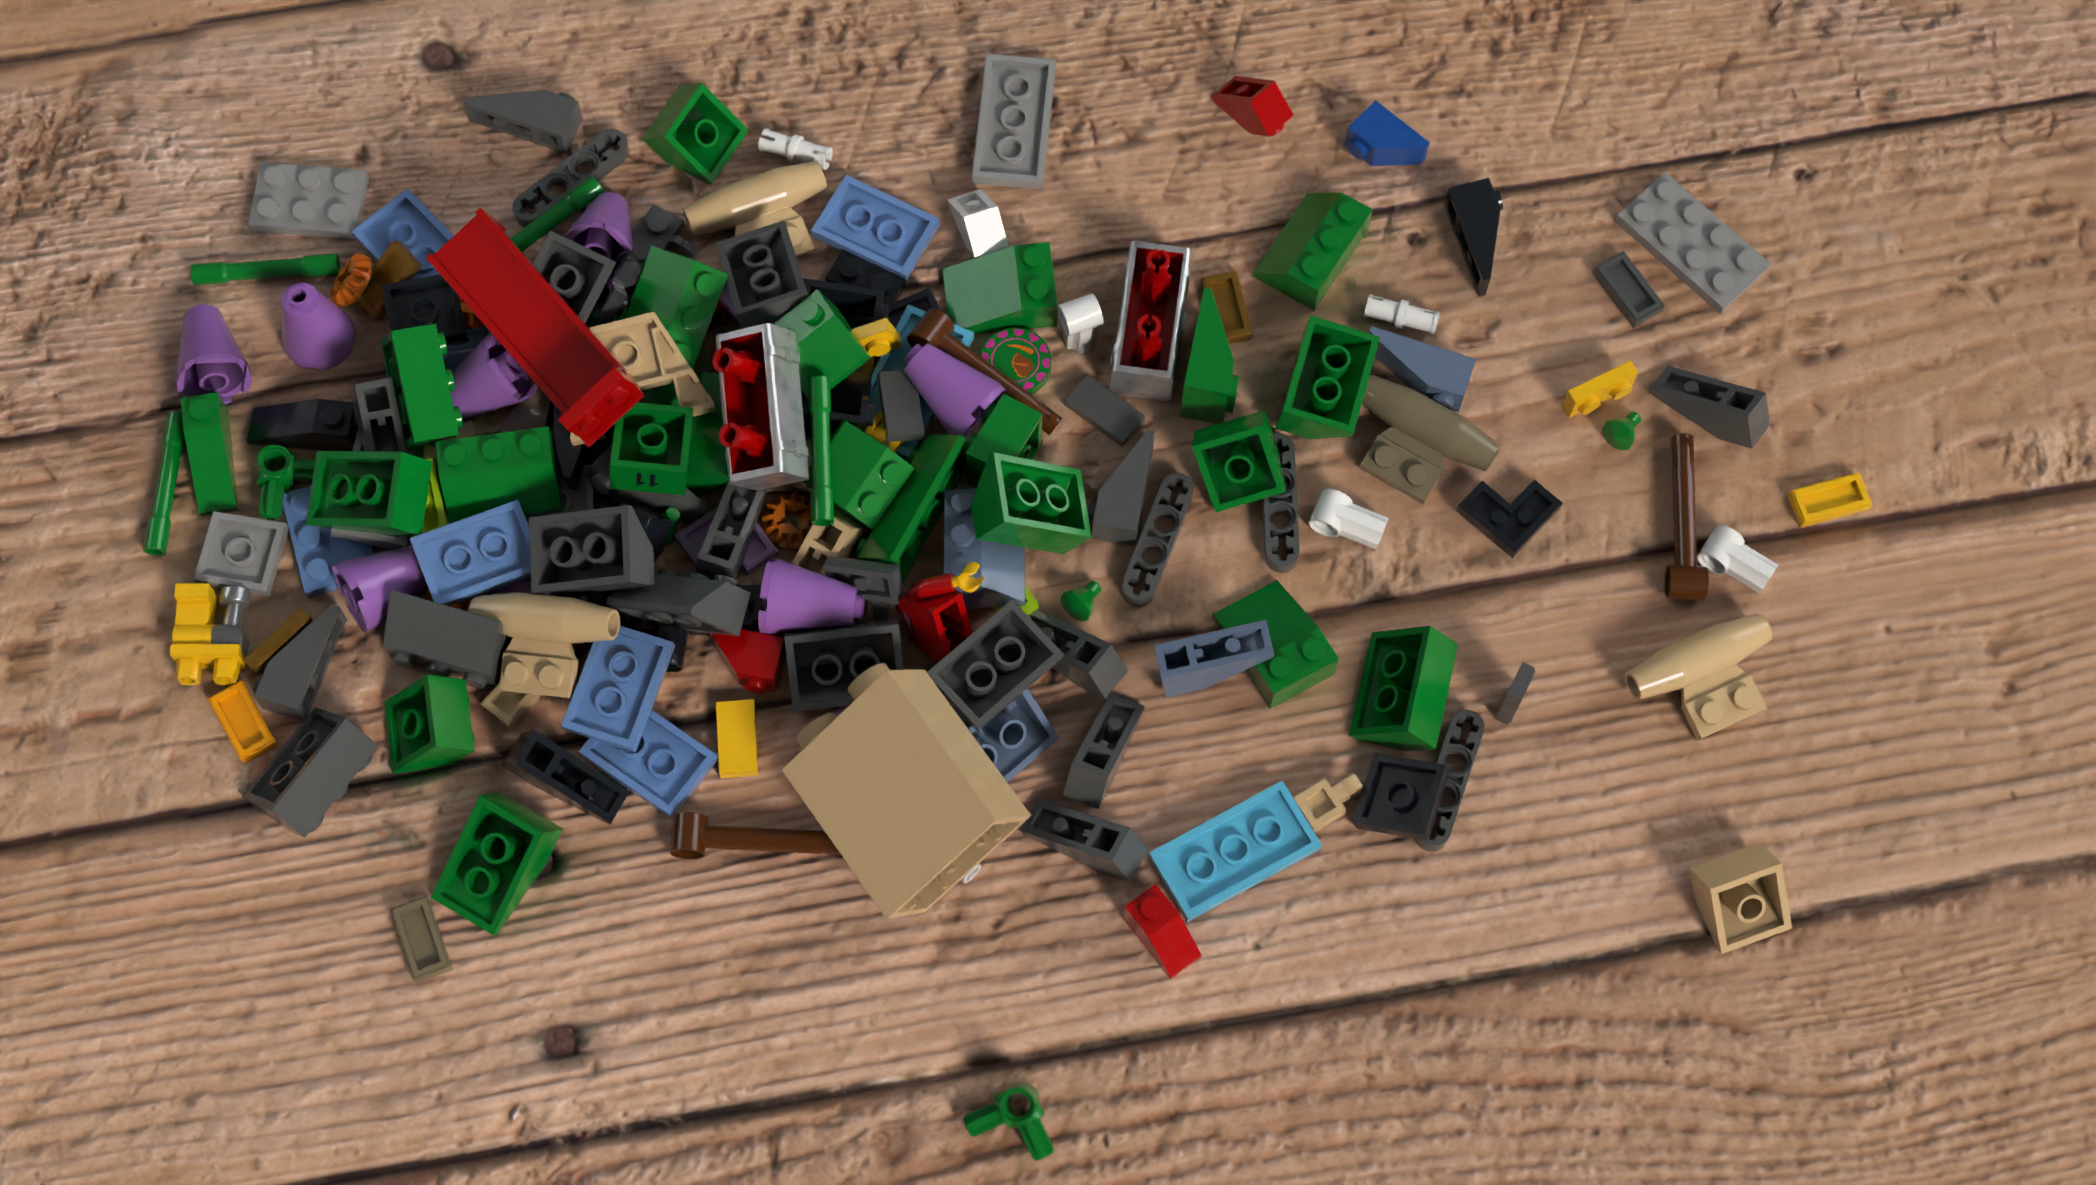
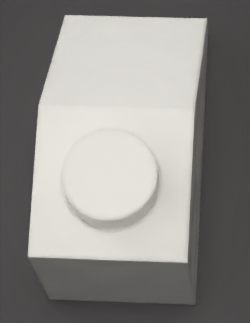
(978, 222)

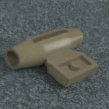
(1418, 438)

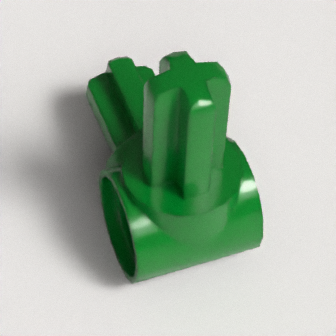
(276, 482)
(1002, 1112)

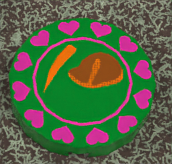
(1019, 356)

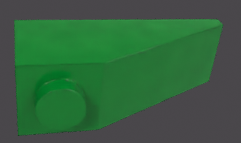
(210, 452)

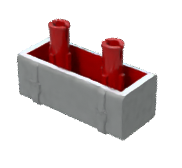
(1150, 321)
(761, 407)

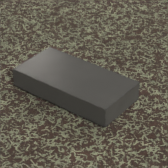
(1628, 289)
(900, 407)
(1104, 410)
(1515, 693)

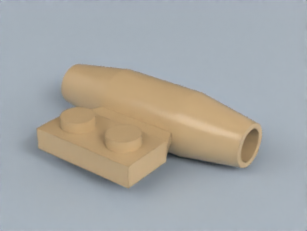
(759, 203)
(543, 631)
(1705, 669)

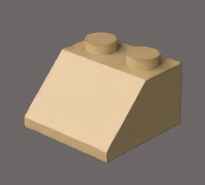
(1742, 897)

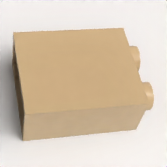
(903, 789)

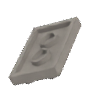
(308, 200)

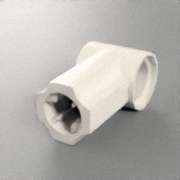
(1080, 322)
(1339, 516)
(1728, 554)

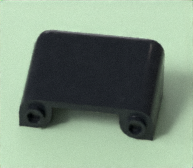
(851, 395)

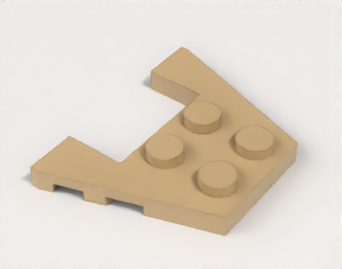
(652, 361)

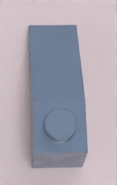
(1425, 368)
(1212, 657)

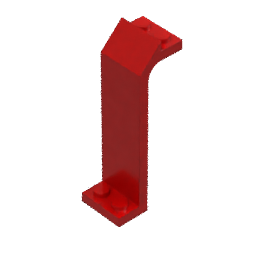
(537, 327)

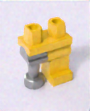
(201, 642)

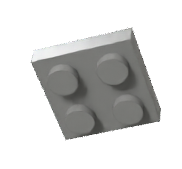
(241, 552)

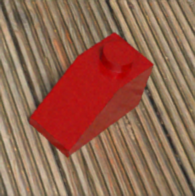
(1254, 105)
(753, 659)
(1161, 931)

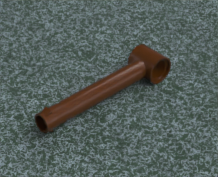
(936, 330)
(1684, 578)
(693, 835)

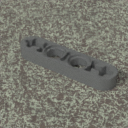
(566, 174)
(1286, 503)
(1154, 538)
(1456, 780)

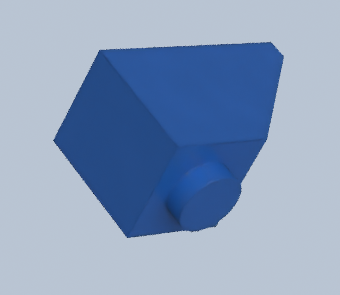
(1385, 139)

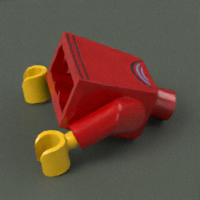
(937, 613)

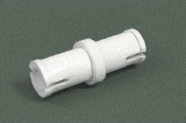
(794, 148)
(1401, 314)

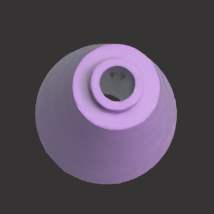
(604, 226)
(314, 328)
(210, 356)
(489, 380)
(951, 388)
(370, 580)
(805, 600)

